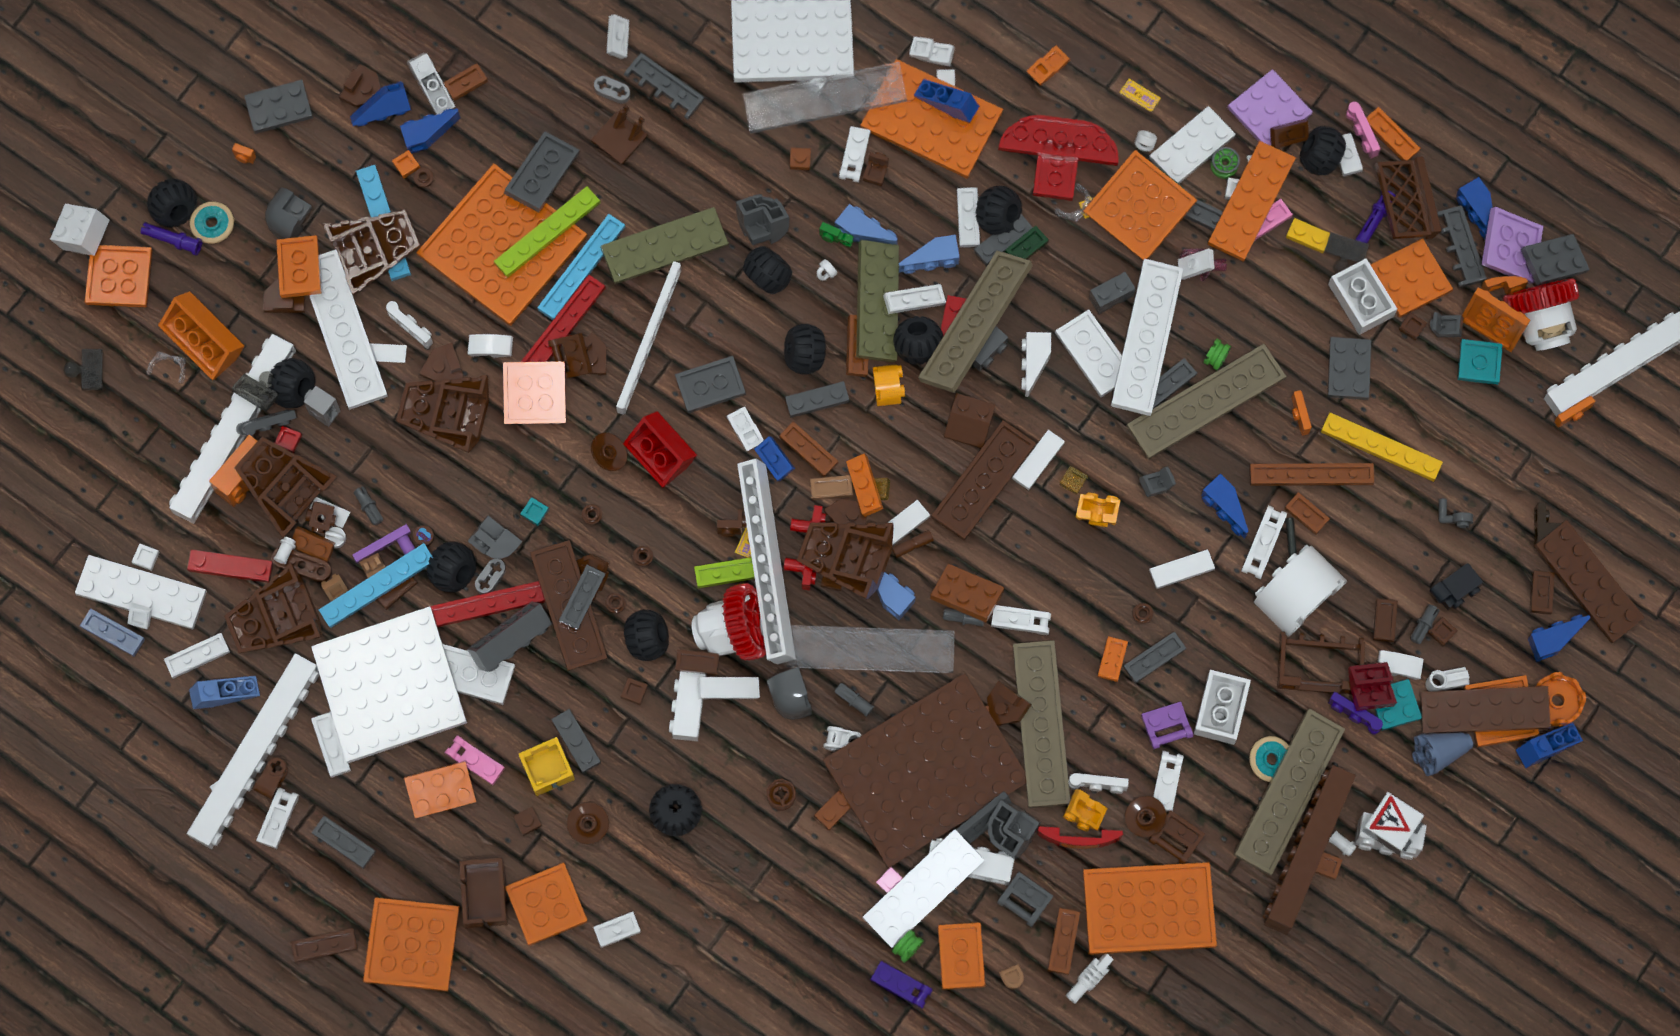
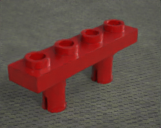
(797, 525)

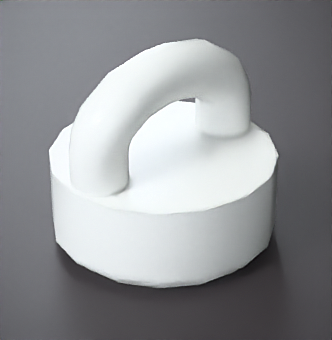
(1145, 138)
(827, 268)
(336, 535)

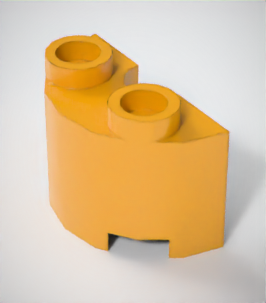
(887, 384)
(1098, 510)
(1084, 811)

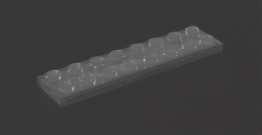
(825, 97)
(873, 649)

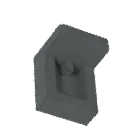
(1446, 325)
(1157, 482)

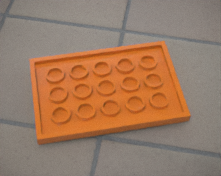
(931, 132)
(1149, 908)

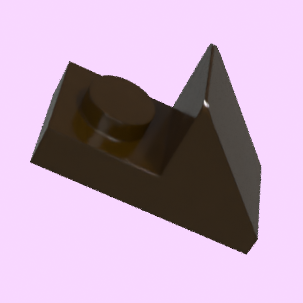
(1541, 528)

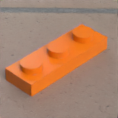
(1392, 135)
(864, 485)

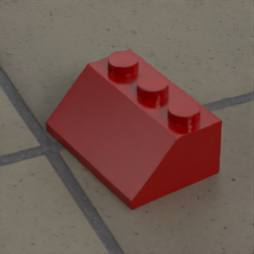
(659, 448)

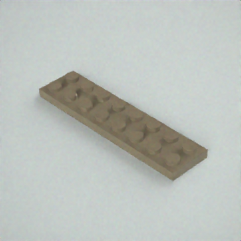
(975, 321)
(1206, 401)
(1042, 724)
(1289, 792)

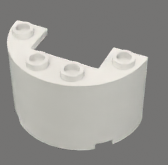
(1298, 589)

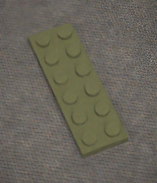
(663, 245)
(876, 276)

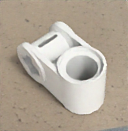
(842, 738)

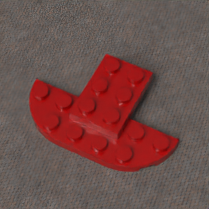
(1059, 148)

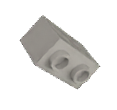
(321, 405)

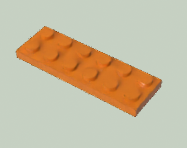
(1251, 201)

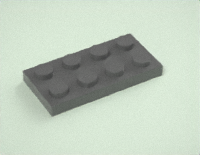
(541, 171)

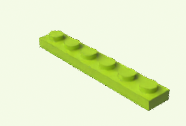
(547, 232)

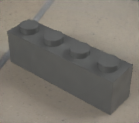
(509, 637)

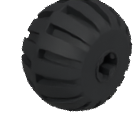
(1322, 150)
(171, 202)
(998, 210)
(767, 270)
(917, 339)
(804, 349)
(292, 382)
(451, 567)
(646, 635)
(684, 819)

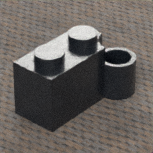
(1457, 587)

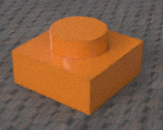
(243, 153)
(406, 164)

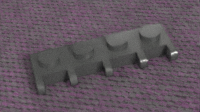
(665, 84)
(1463, 246)

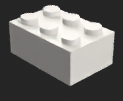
(1362, 296)
(1222, 707)
(1366, 842)

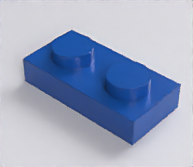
(774, 458)

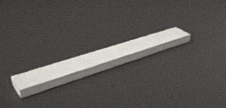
(648, 338)

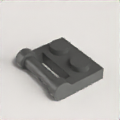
(1029, 893)

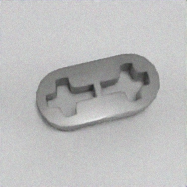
(610, 93)
(486, 573)

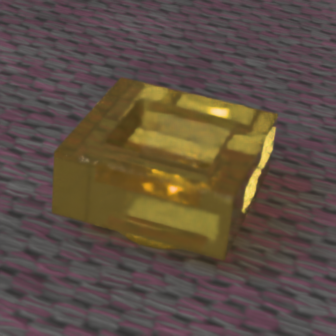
(1073, 480)
(883, 487)

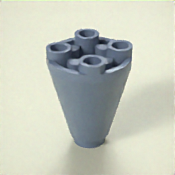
(1440, 750)

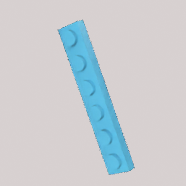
(378, 205)
(580, 267)
(376, 586)

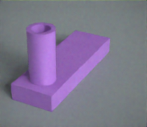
(399, 535)

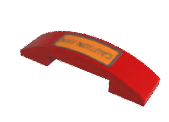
(1106, 838)

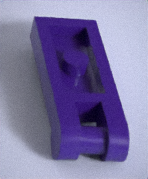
(1341, 704)
(900, 984)

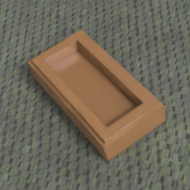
(831, 487)

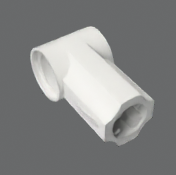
(1449, 679)

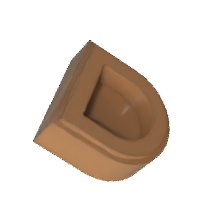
(1012, 977)

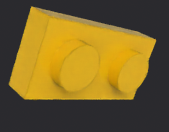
(1308, 235)

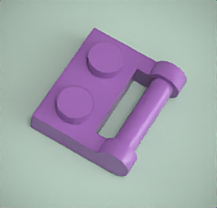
(1163, 719)

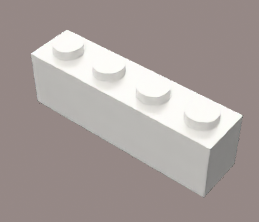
(686, 708)
(994, 868)

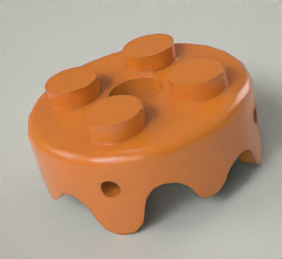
(1571, 694)

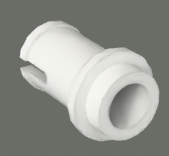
(284, 550)
(1342, 843)

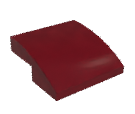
(1371, 686)

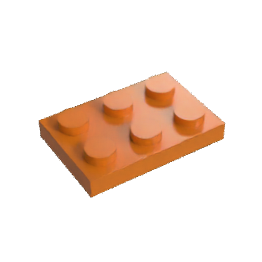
(298, 266)
(440, 789)
(961, 956)

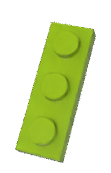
(724, 572)

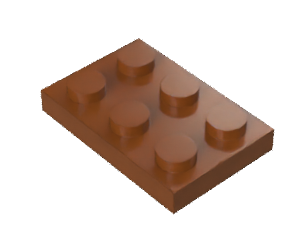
(967, 593)

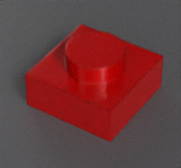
(288, 439)

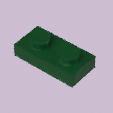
(1028, 244)

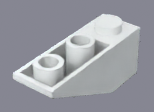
(430, 83)
(1037, 356)

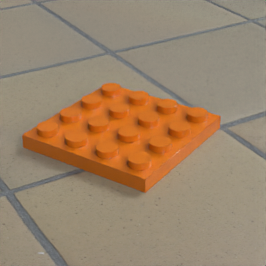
(1140, 206)
(411, 944)

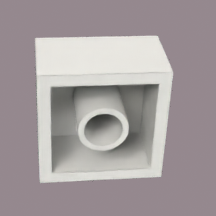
(79, 229)

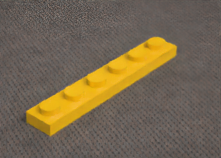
(1381, 447)

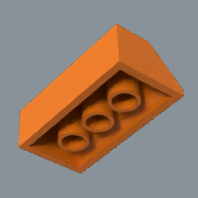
(200, 335)

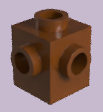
(316, 510)

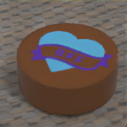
(424, 535)

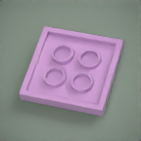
(1268, 105)
(1504, 242)

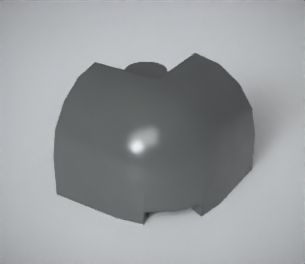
(286, 214)
(762, 219)
(494, 539)
(789, 694)
(1011, 828)

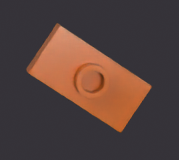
(1300, 412)
(1574, 412)
(1112, 659)

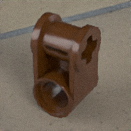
(269, 780)

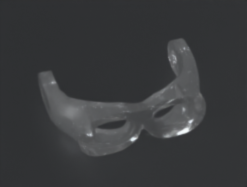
(1075, 216)
(161, 356)

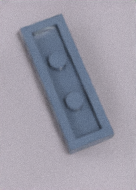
(112, 632)

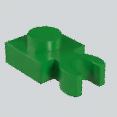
(833, 234)

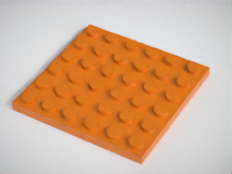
(480, 232)

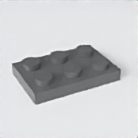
(278, 106)
(1555, 259)
(1349, 368)
(710, 384)

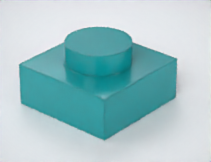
(534, 511)

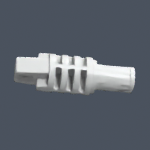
(1090, 977)

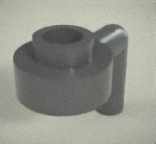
(1462, 519)

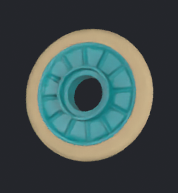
(214, 234)
(1259, 755)

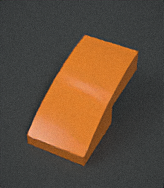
(1048, 66)
(1508, 283)

